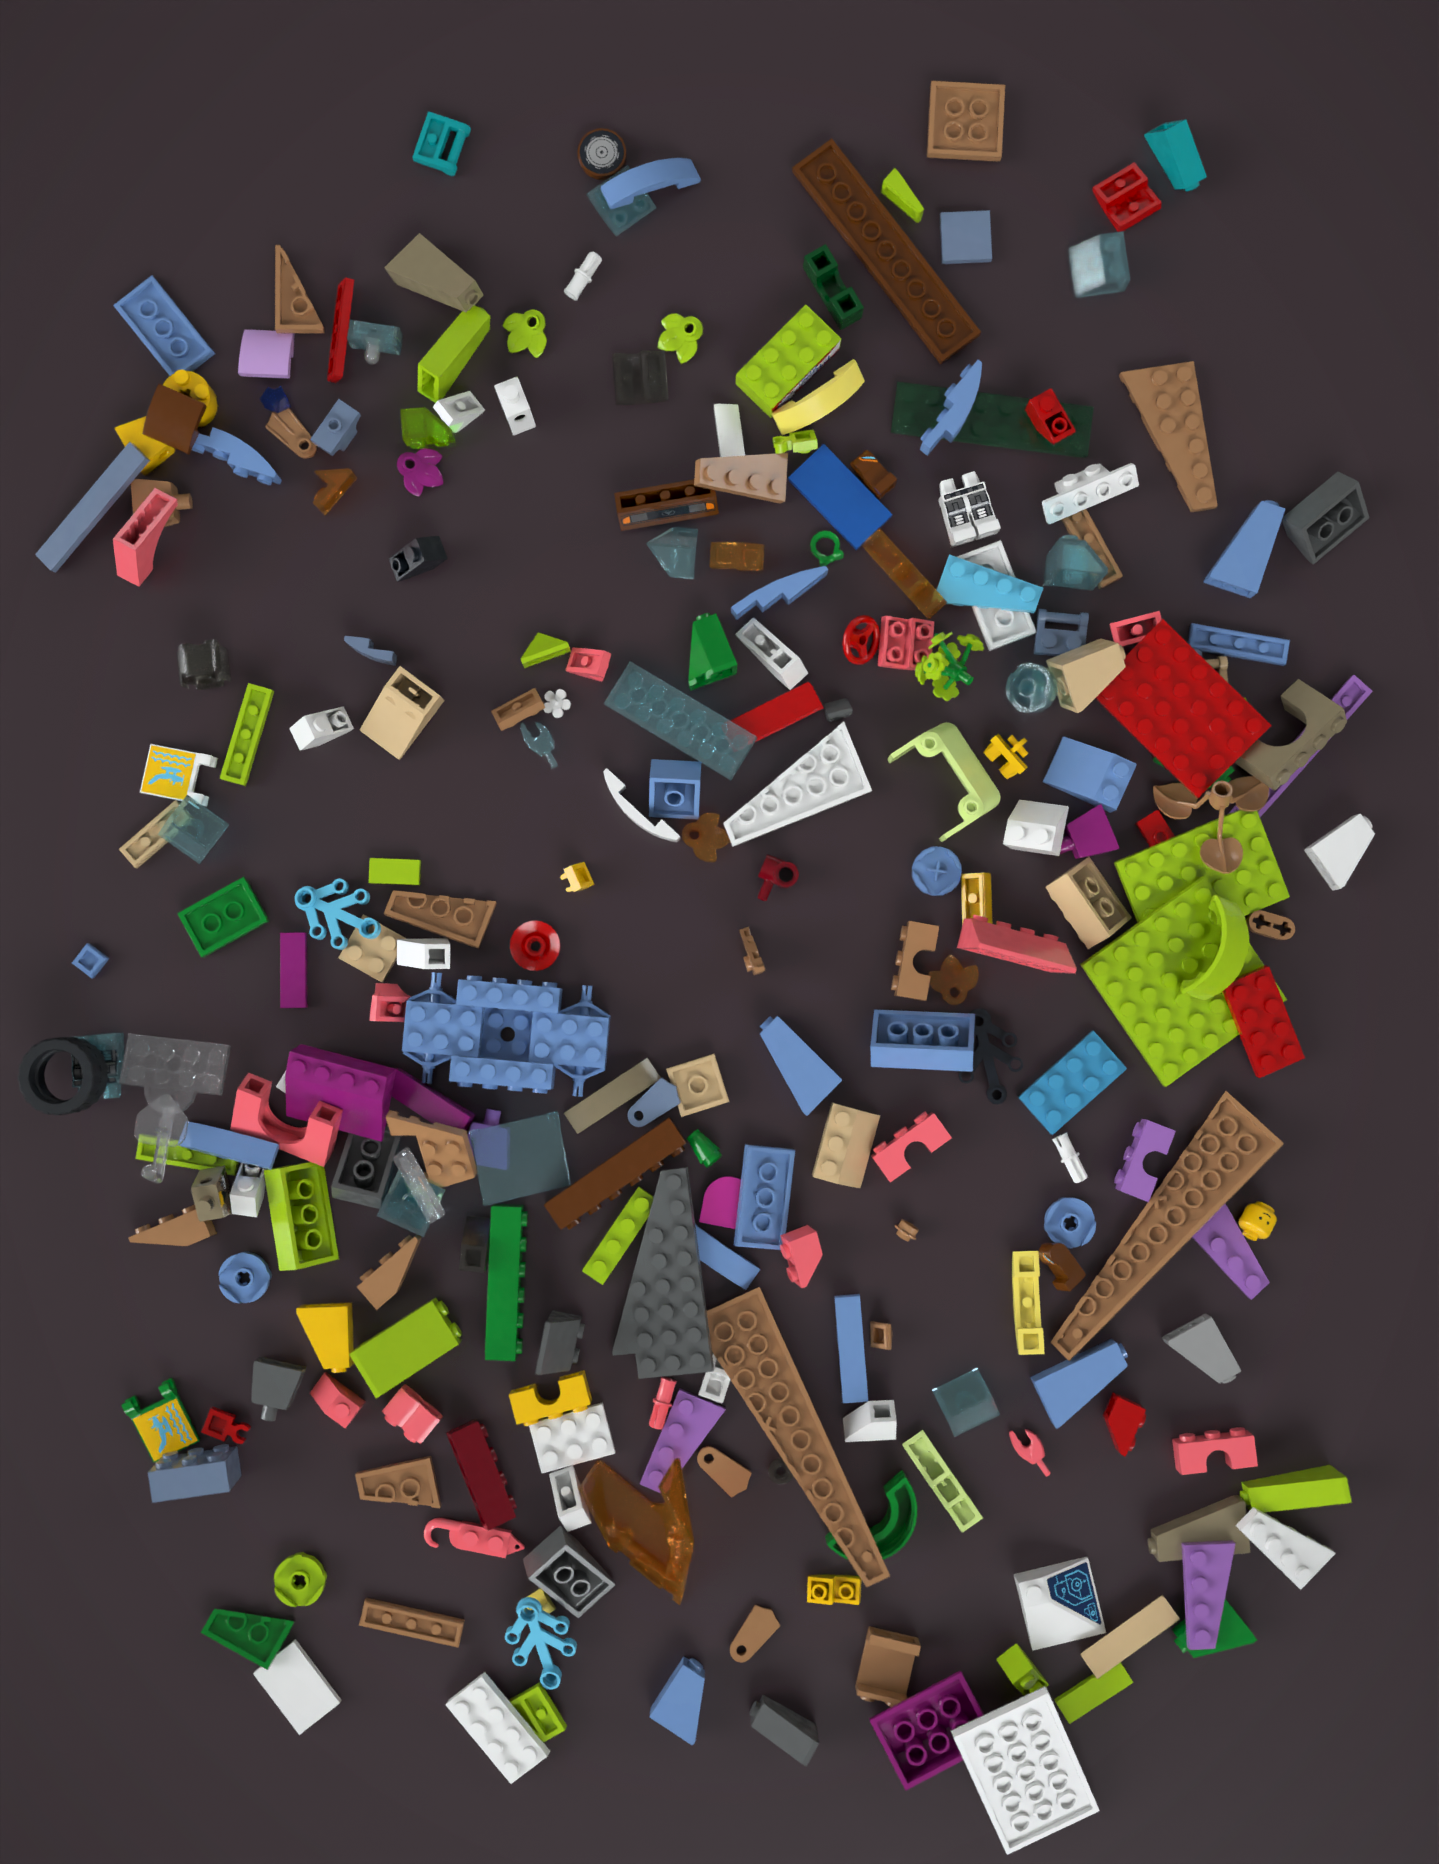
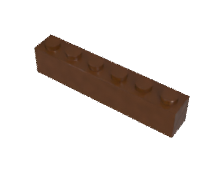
(615, 1173)

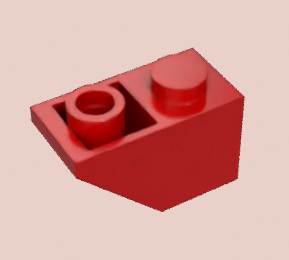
(1049, 417)
(1122, 1421)

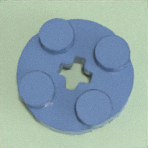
(1084, 1220)
(259, 1277)

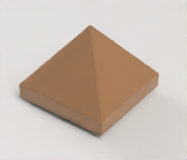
(881, 1335)

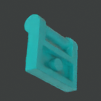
(433, 141)

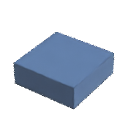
(90, 960)

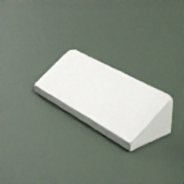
(729, 430)

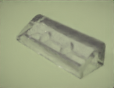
(419, 1185)

